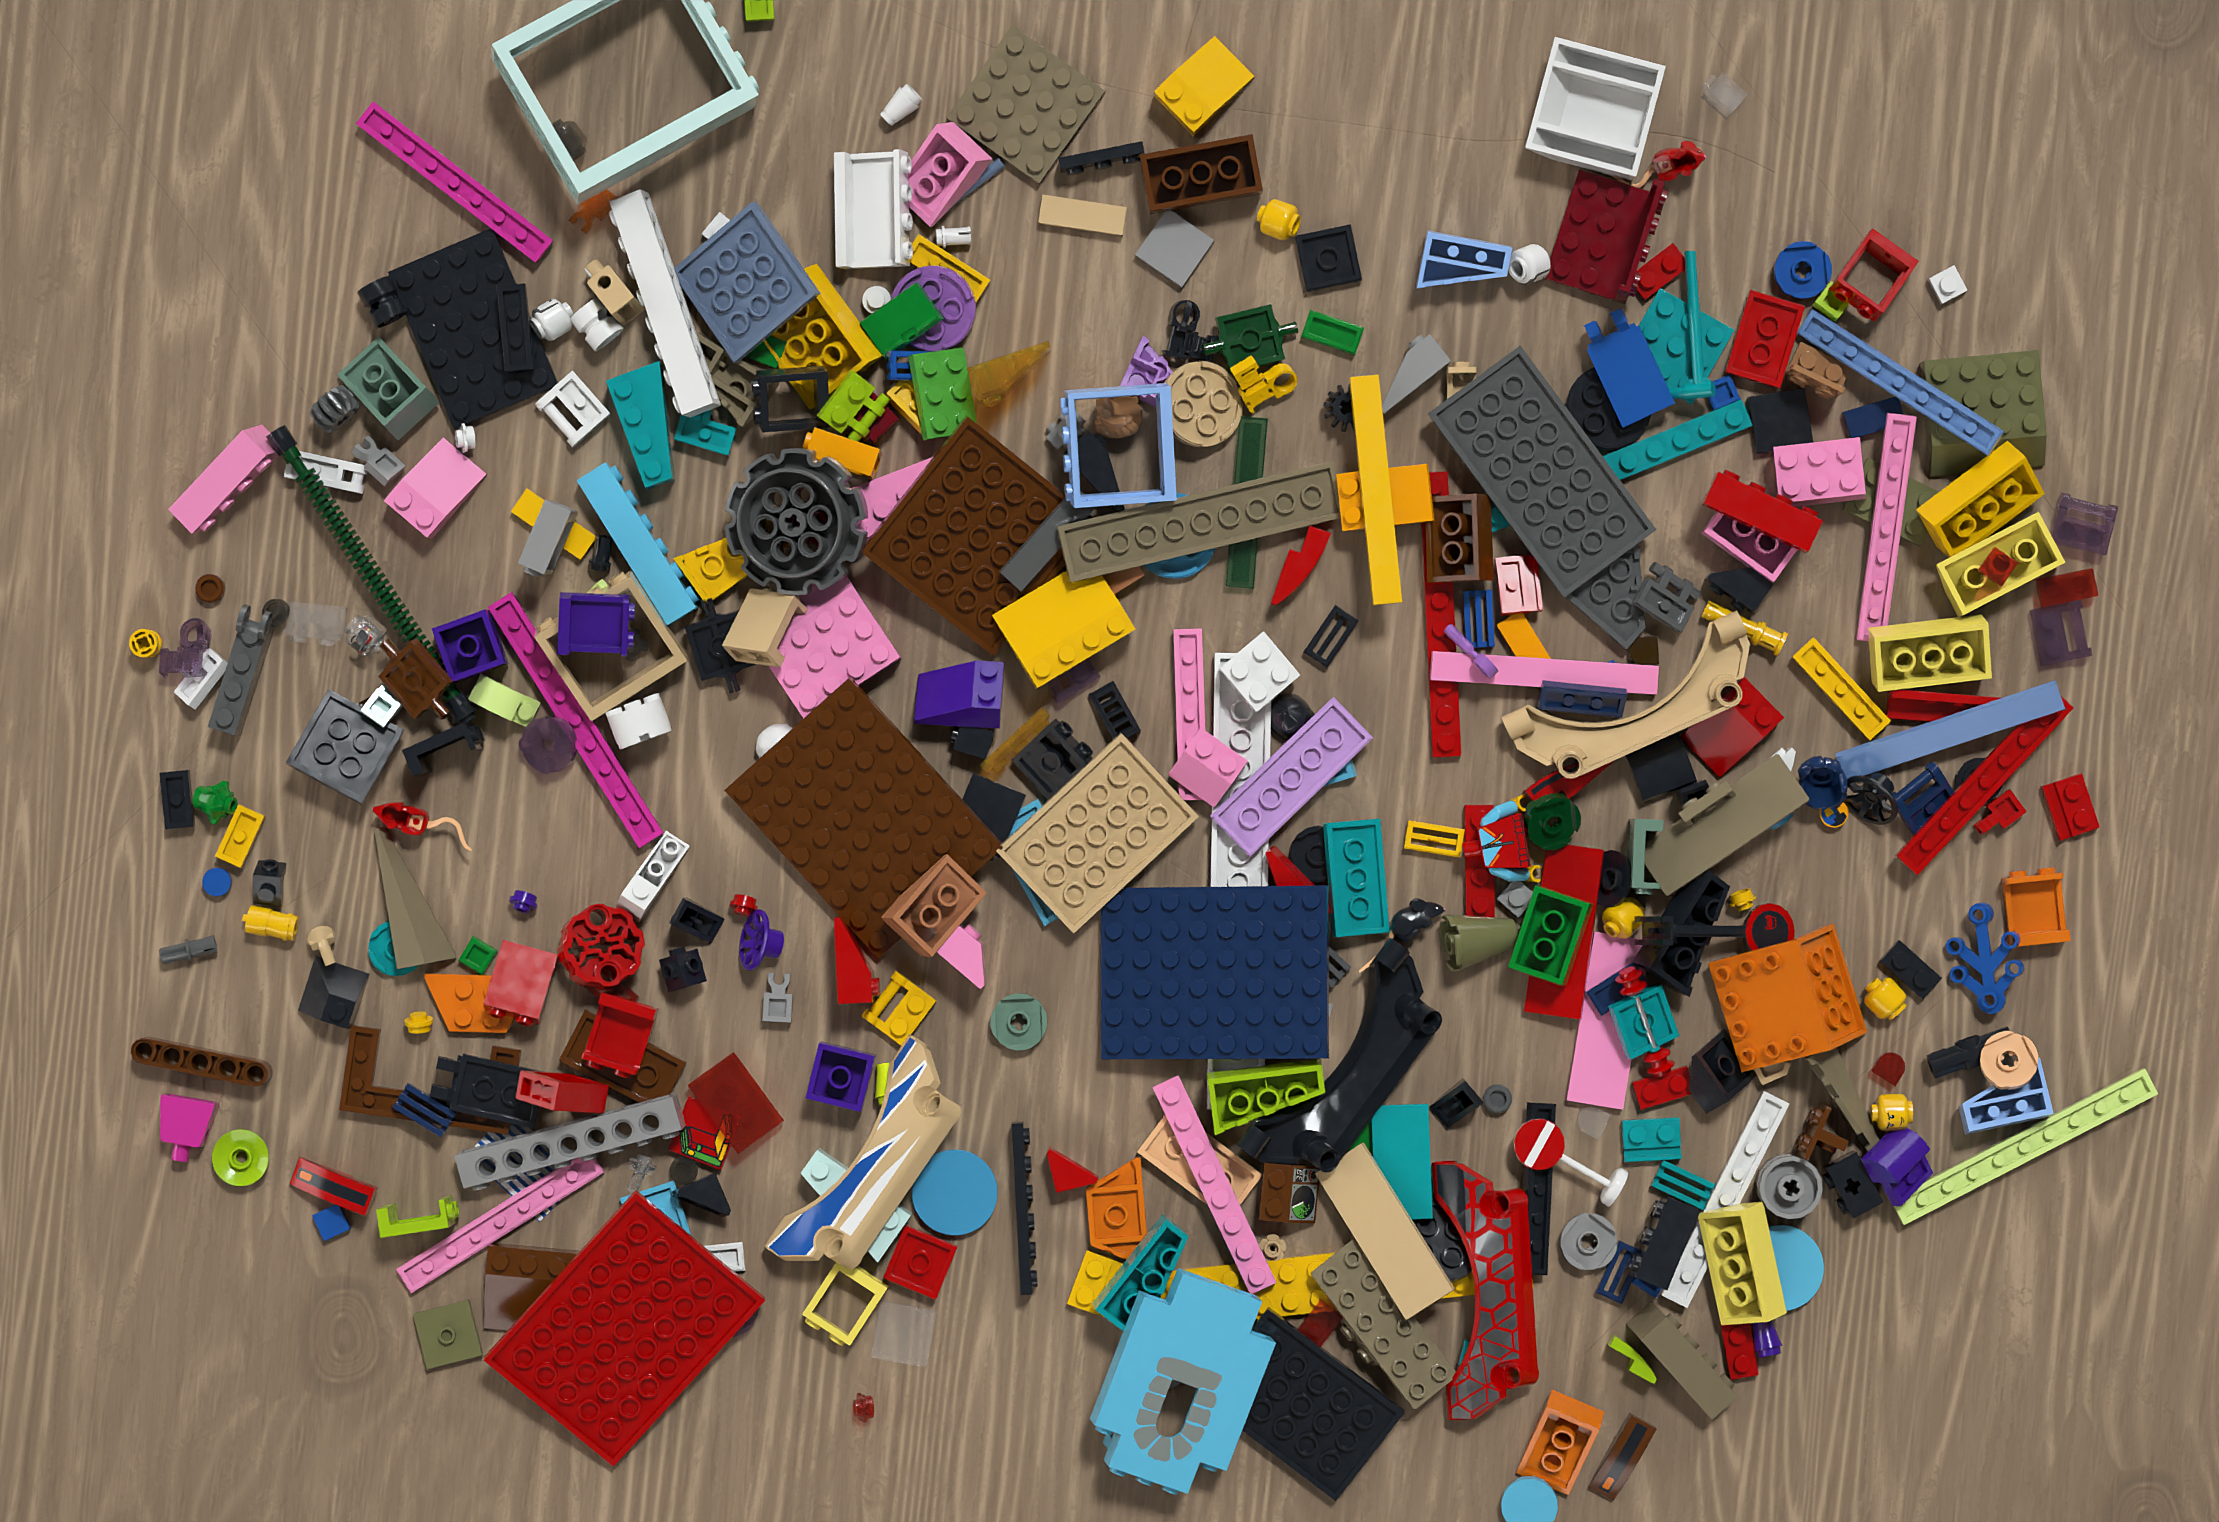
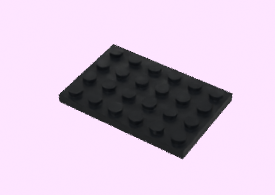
(459, 330)
(1316, 1409)

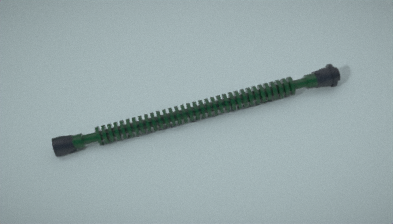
(285, 445)

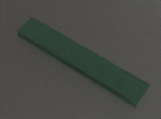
(1248, 467)

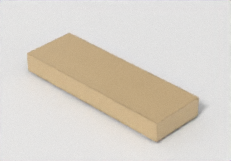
(1082, 215)

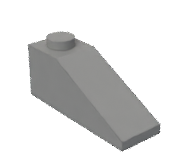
(1417, 367)

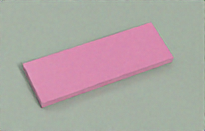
(1599, 1063)

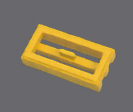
(1409, 834)

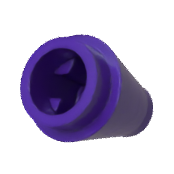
(1766, 1339)

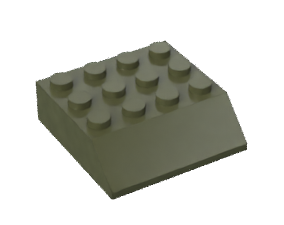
(1998, 388)

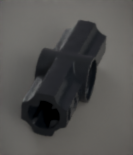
(1962, 1055)

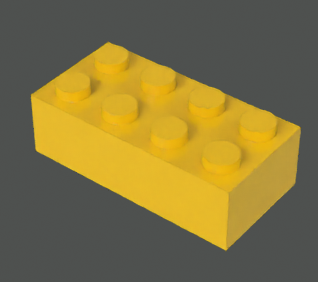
(1981, 500)

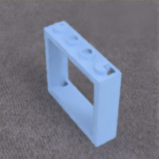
(1165, 447)

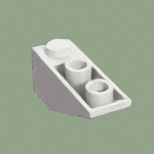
(652, 876)

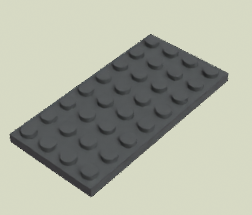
(1541, 471)

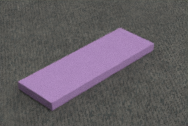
(1291, 776)

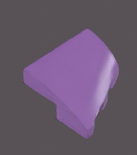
(1145, 369)

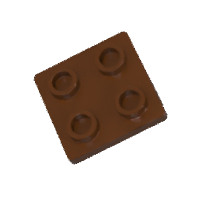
(1817, 1135)

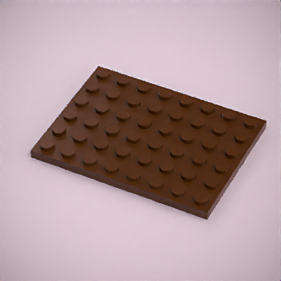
(859, 811)

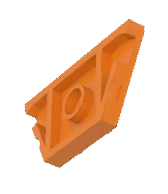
(461, 1002)
(1117, 1210)

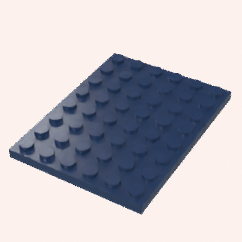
(1215, 973)

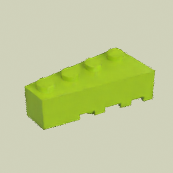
(1261, 1090)

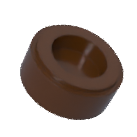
(210, 588)

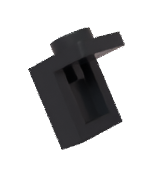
(268, 882)

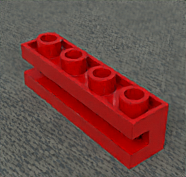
(1761, 511)

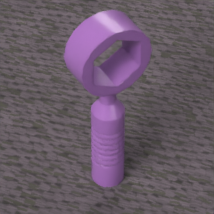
(1480, 660)

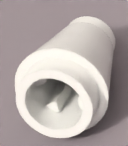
(901, 104)

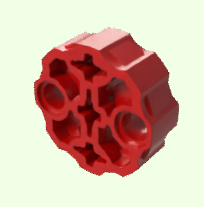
(621, 965)

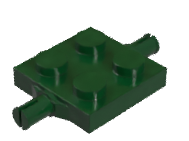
(1248, 334)

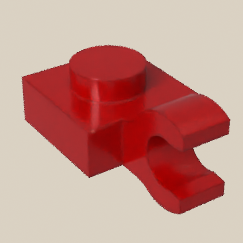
(2002, 810)

